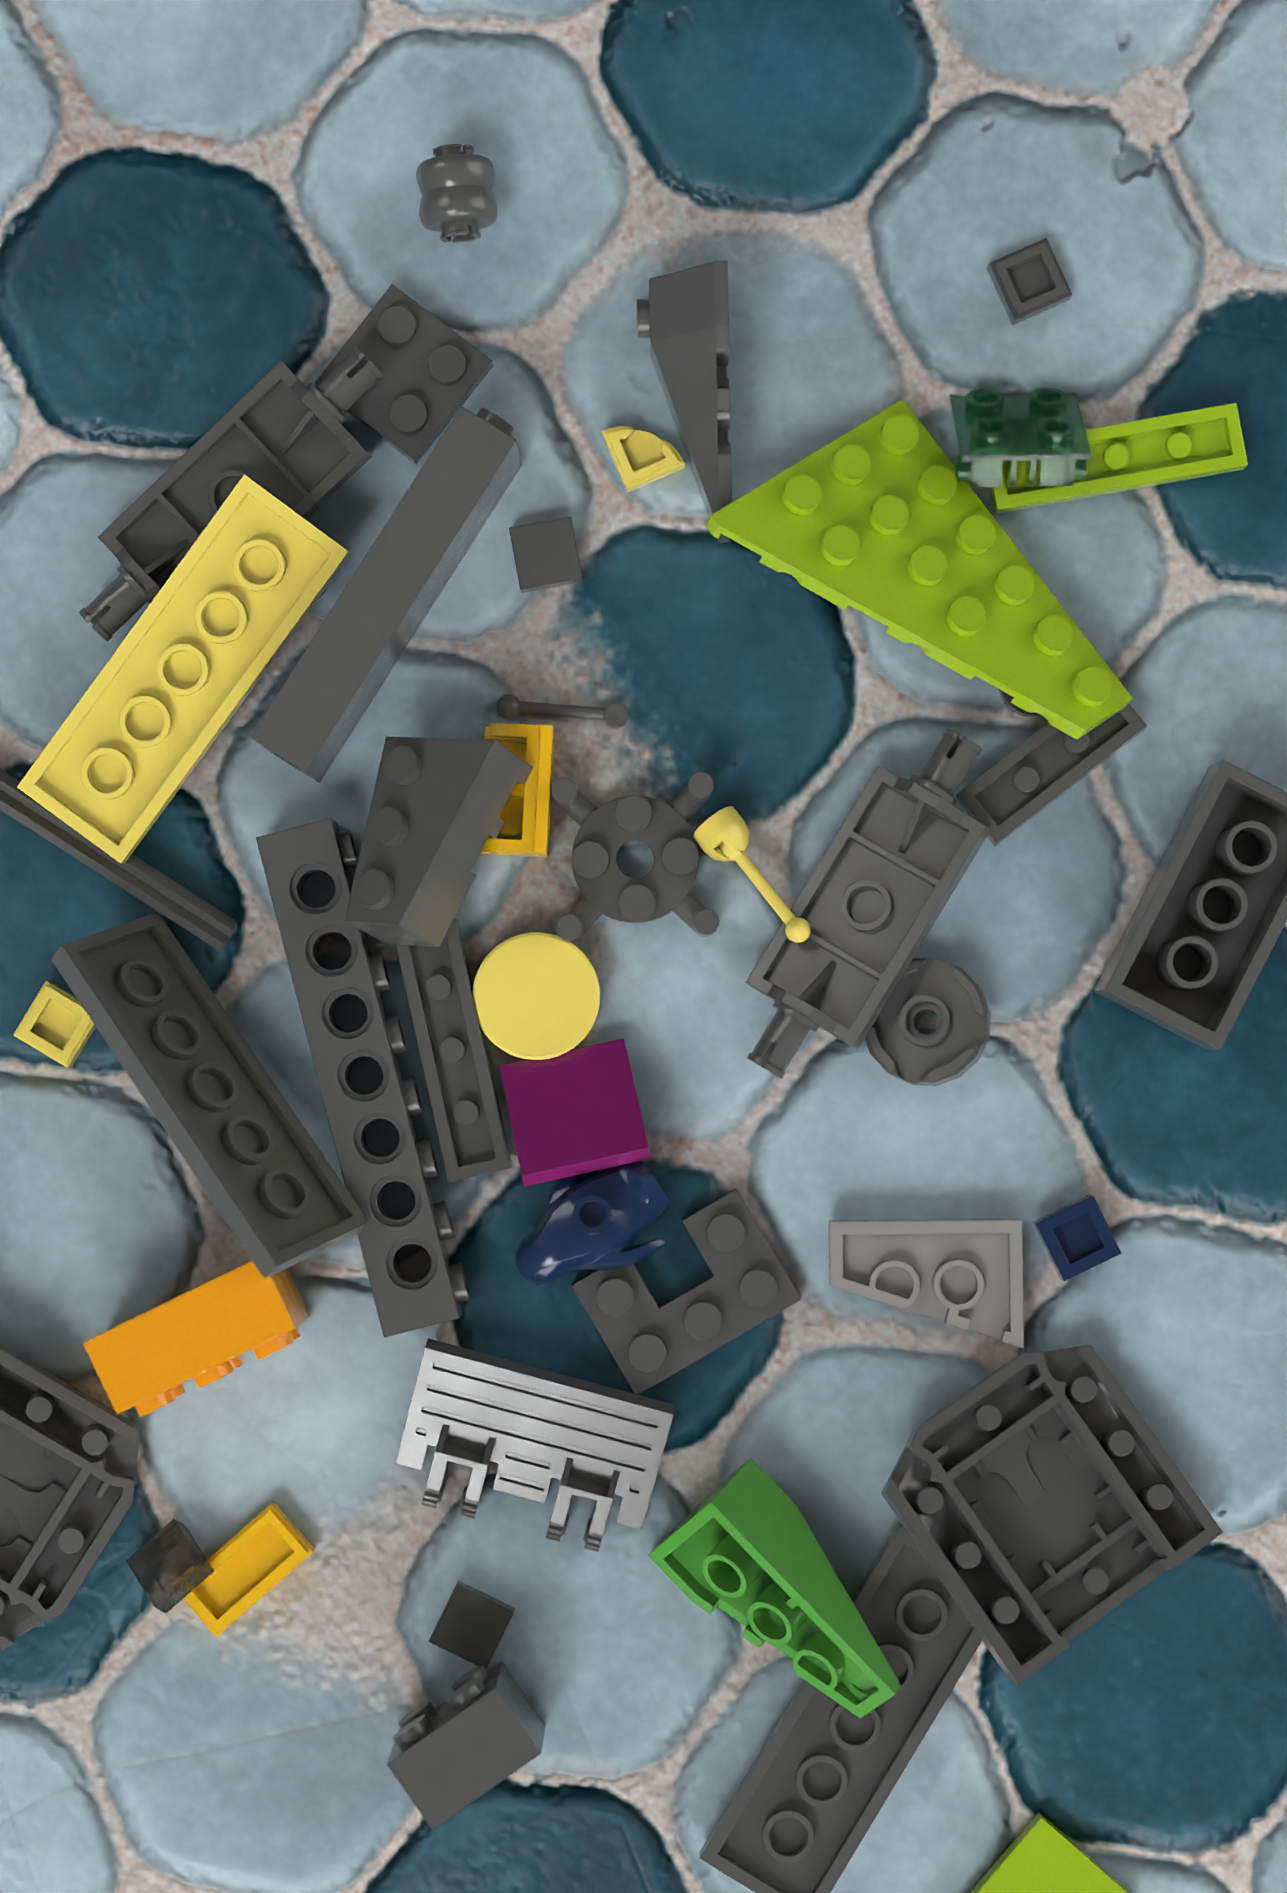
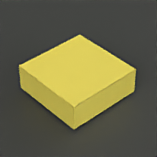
(56, 1025)

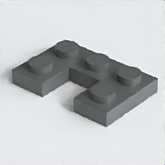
(663, 1339)

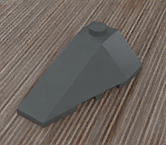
(690, 355)

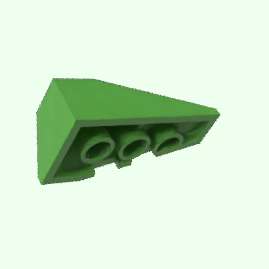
(765, 1569)

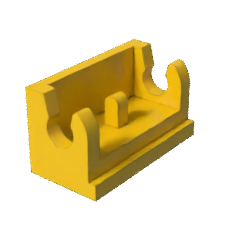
(529, 805)

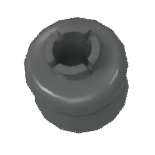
(456, 193)

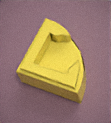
(641, 456)

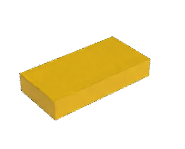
(248, 1568)

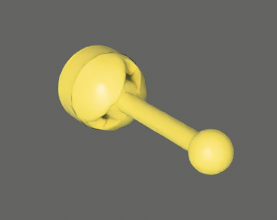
(726, 839)

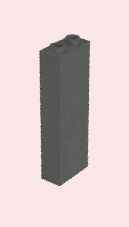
(391, 592)

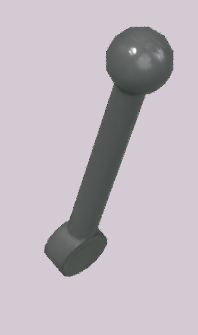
(614, 714)

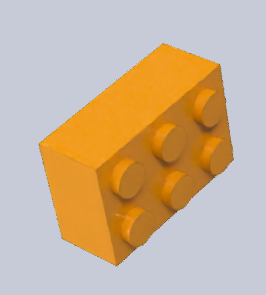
(196, 1337)

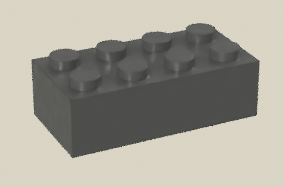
(1207, 911)

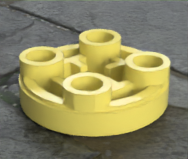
(536, 996)

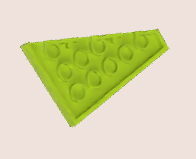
(907, 544)

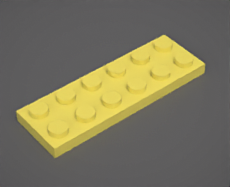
(184, 669)

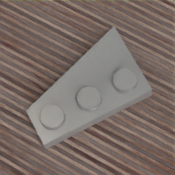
(936, 1268)

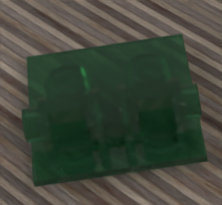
(1019, 428)

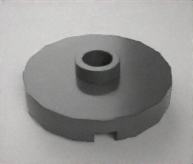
(961, 1028)

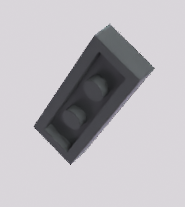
(1042, 771)

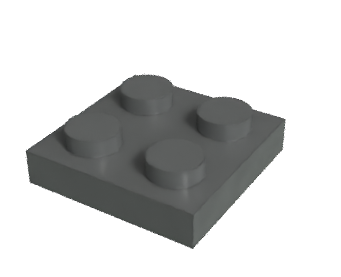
(424, 369)

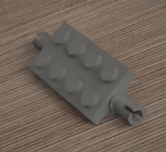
(277, 436)
(869, 905)

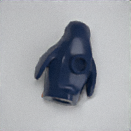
(593, 1223)

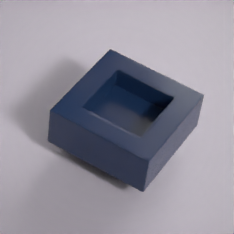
(1077, 1237)

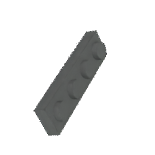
(454, 1057)

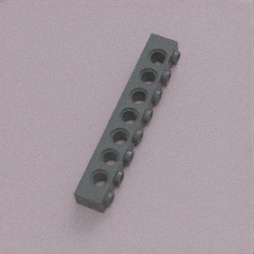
(400, 1301)

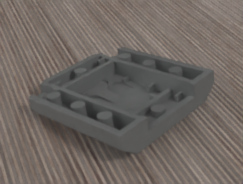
(61, 1490)
(1044, 1503)

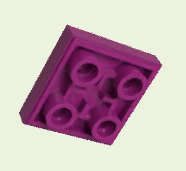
(574, 1112)

